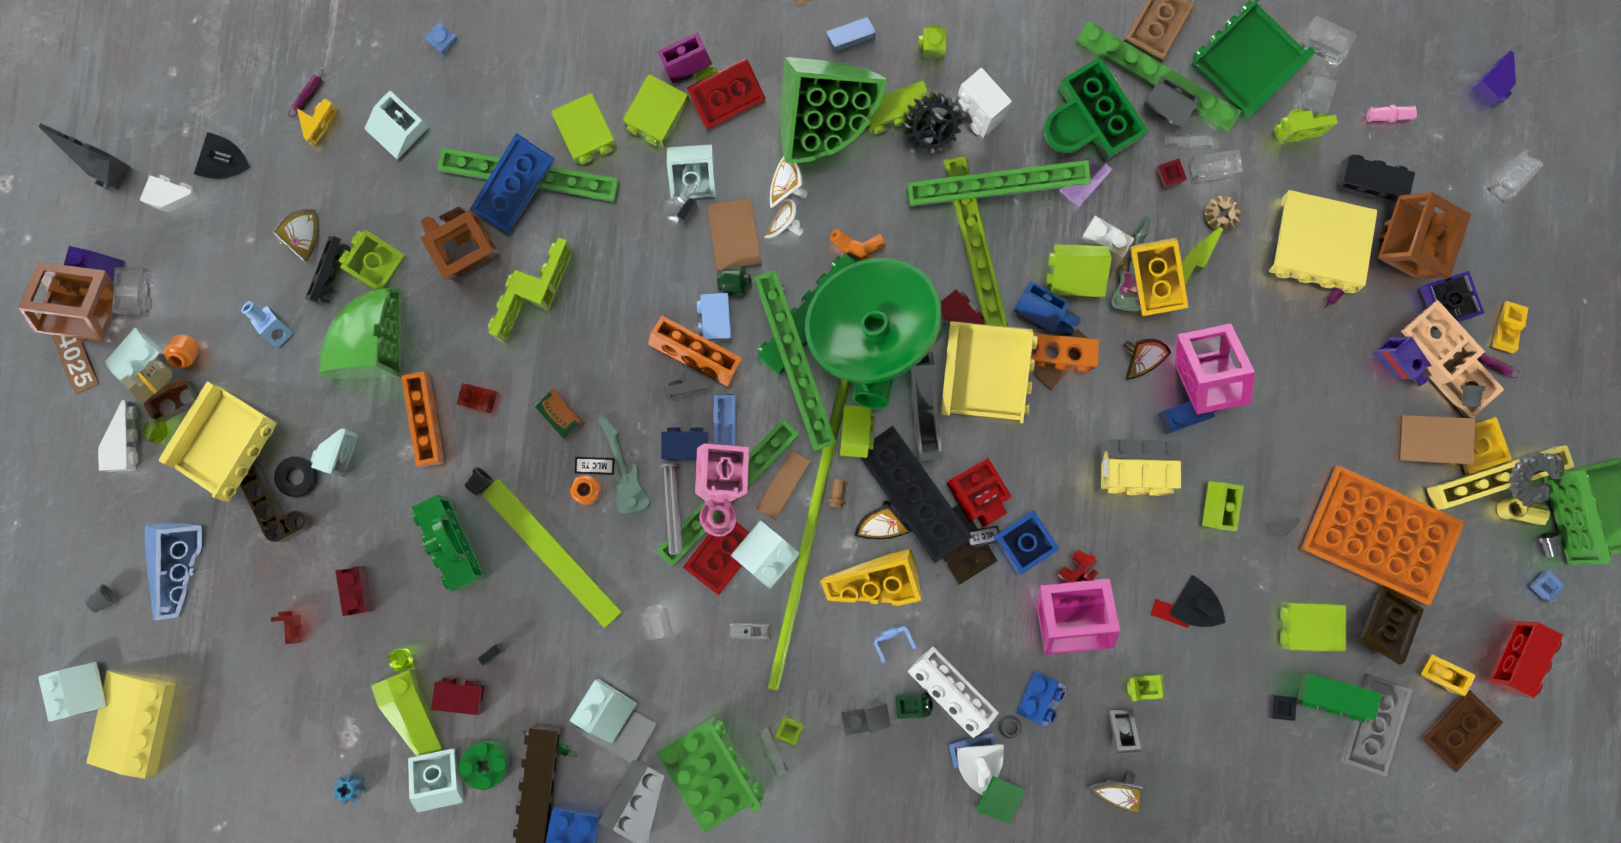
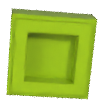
(789, 731)

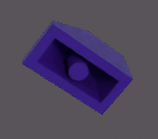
(1498, 80)
(89, 259)

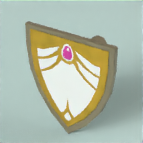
(299, 232)

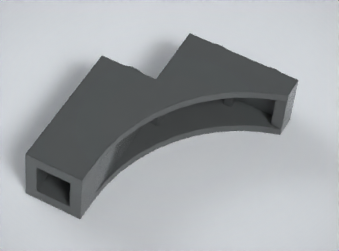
(925, 409)

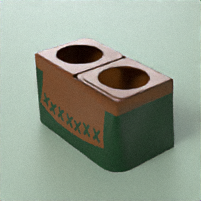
(153, 403)
(558, 414)

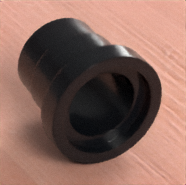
(478, 481)

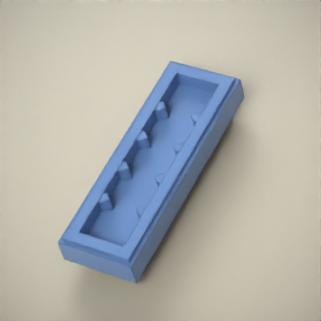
(724, 419)

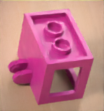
(1212, 376)
(1077, 616)

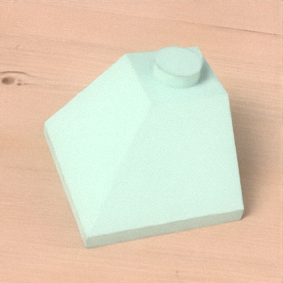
(335, 453)

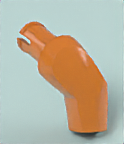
(854, 248)

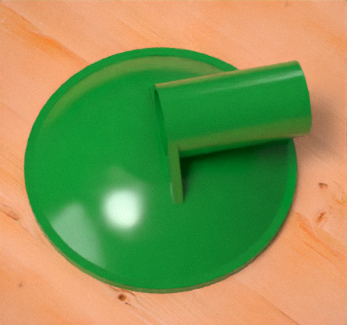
(873, 325)

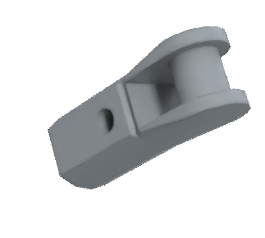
(745, 630)

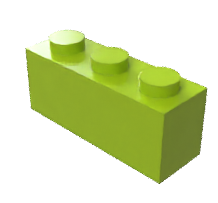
(894, 105)

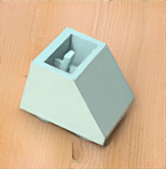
(394, 125)

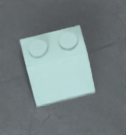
(690, 166)
(133, 355)
(765, 554)
(72, 691)
(603, 711)
(435, 780)

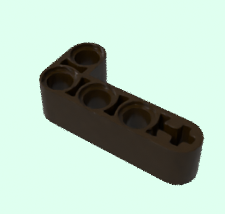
(268, 498)

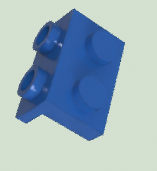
(1042, 699)

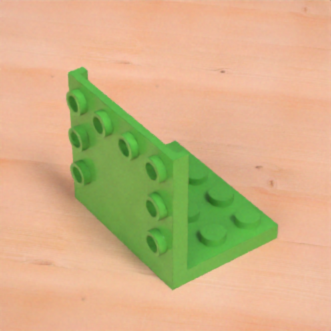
(1589, 512)
(711, 774)

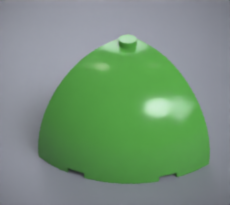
(825, 106)
(364, 339)

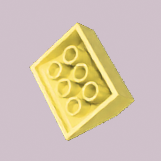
(132, 726)

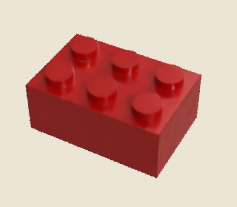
(1526, 659)

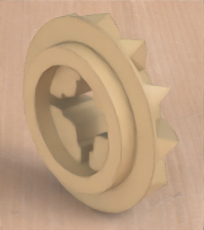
(1212, 211)

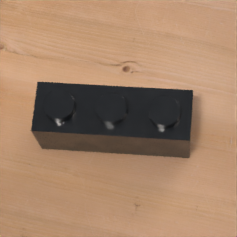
(1375, 178)

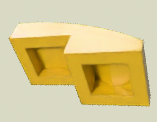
(1509, 327)

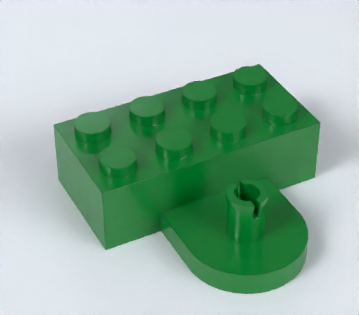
(1095, 113)
(447, 543)

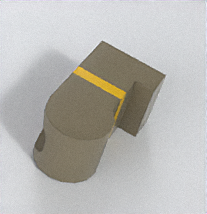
(148, 380)

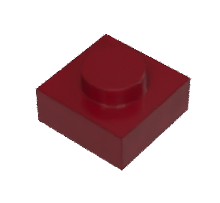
(1171, 173)

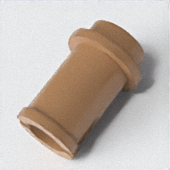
(838, 494)

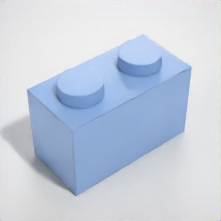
(715, 317)

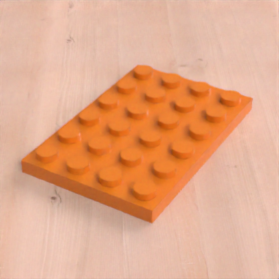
(1382, 535)

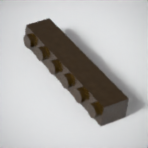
(537, 784)

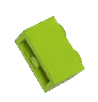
(856, 431)
(1222, 506)

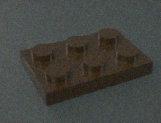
(968, 561)
(1392, 625)

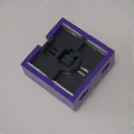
(1456, 295)

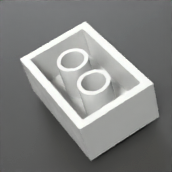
(982, 103)

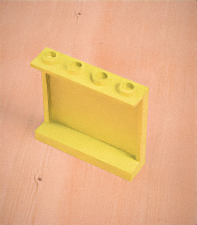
(1324, 242)
(988, 371)
(218, 441)

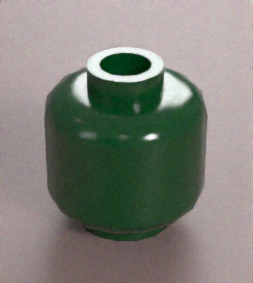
(734, 281)

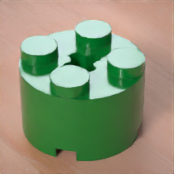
(472, 764)

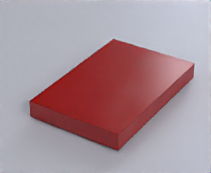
(726, 93)
(713, 559)

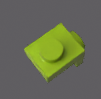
(1146, 687)

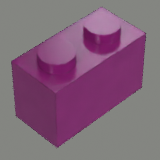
(684, 57)

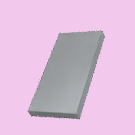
(1373, 743)

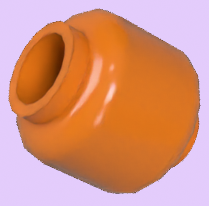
(181, 351)
(578, 493)

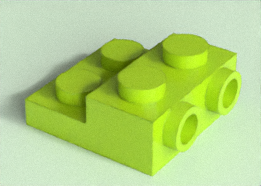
(1303, 125)
(370, 260)

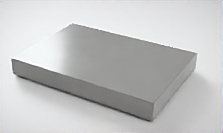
(630, 739)

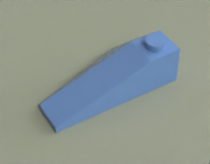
(170, 562)

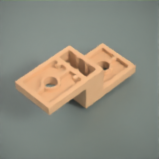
(1452, 357)

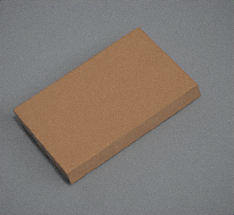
(1159, 26)
(734, 234)
(1437, 439)

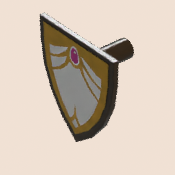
(1145, 356)

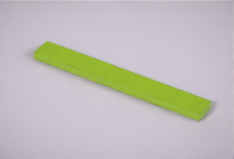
(977, 250)
(551, 553)

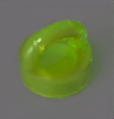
(154, 431)
(400, 659)

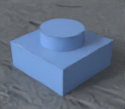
(441, 38)
(1547, 586)

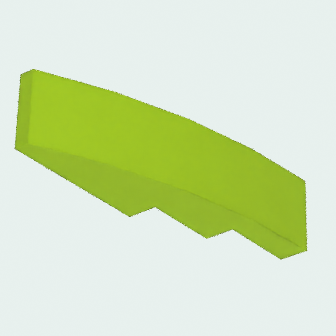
(1200, 254)

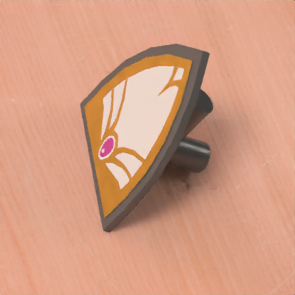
(1120, 794)

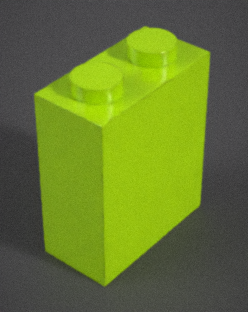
(655, 111)
(584, 129)
(1079, 270)
(1313, 627)

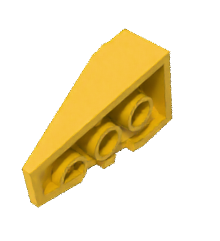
(883, 580)

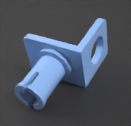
(266, 322)

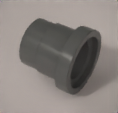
(1472, 395)
(1552, 543)
(101, 598)
(1004, 720)

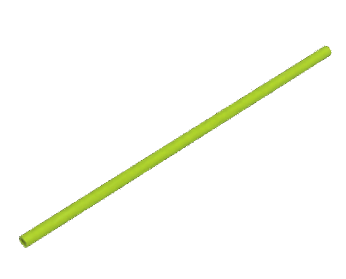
(807, 540)

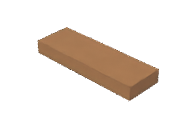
(783, 484)

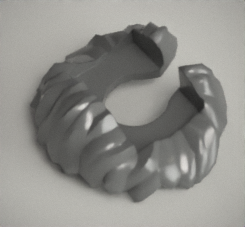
(1522, 472)

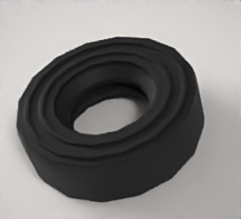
(282, 471)

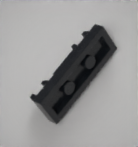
(325, 270)

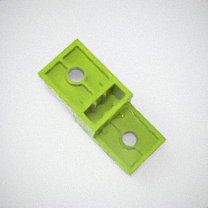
(530, 290)

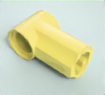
(1534, 514)

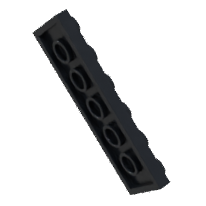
(915, 496)

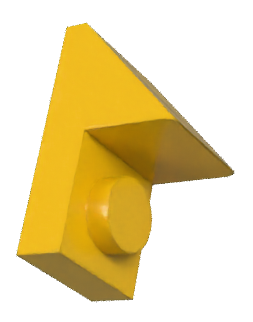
(315, 126)
(1448, 675)

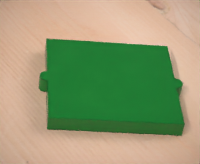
(1001, 799)

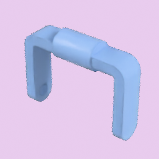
(888, 634)

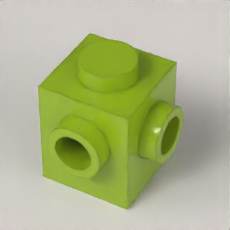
(933, 42)

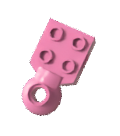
(719, 480)

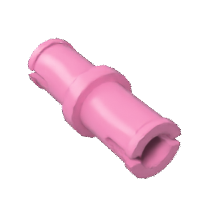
(1391, 113)

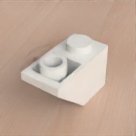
(167, 196)

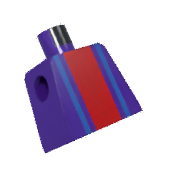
(1404, 359)

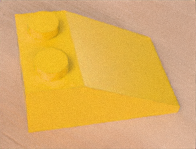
(1159, 276)

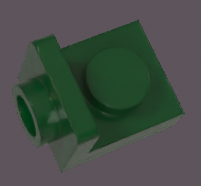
(913, 705)

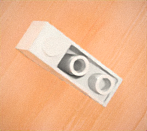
(118, 446)

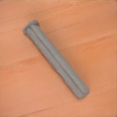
(672, 508)

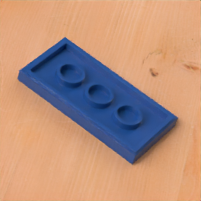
(512, 183)

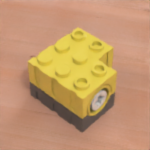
(1141, 466)

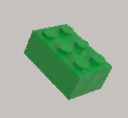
(1338, 697)

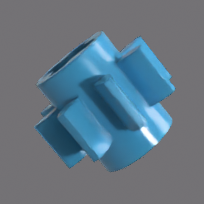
(352, 784)

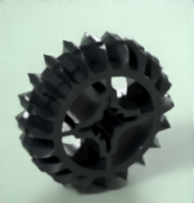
(949, 120)

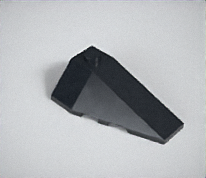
(93, 161)

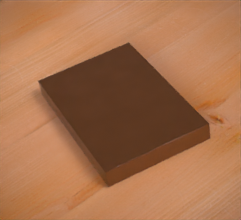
(1461, 730)

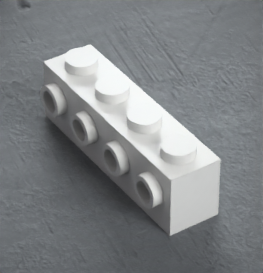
(953, 692)

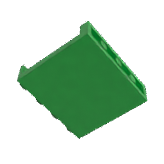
(1250, 58)

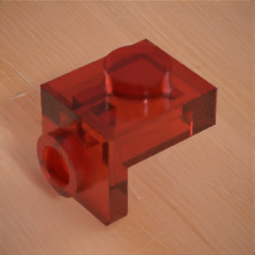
(476, 398)
(292, 625)

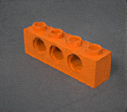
(1087, 349)
(694, 351)
(422, 419)

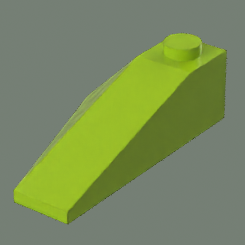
(407, 710)

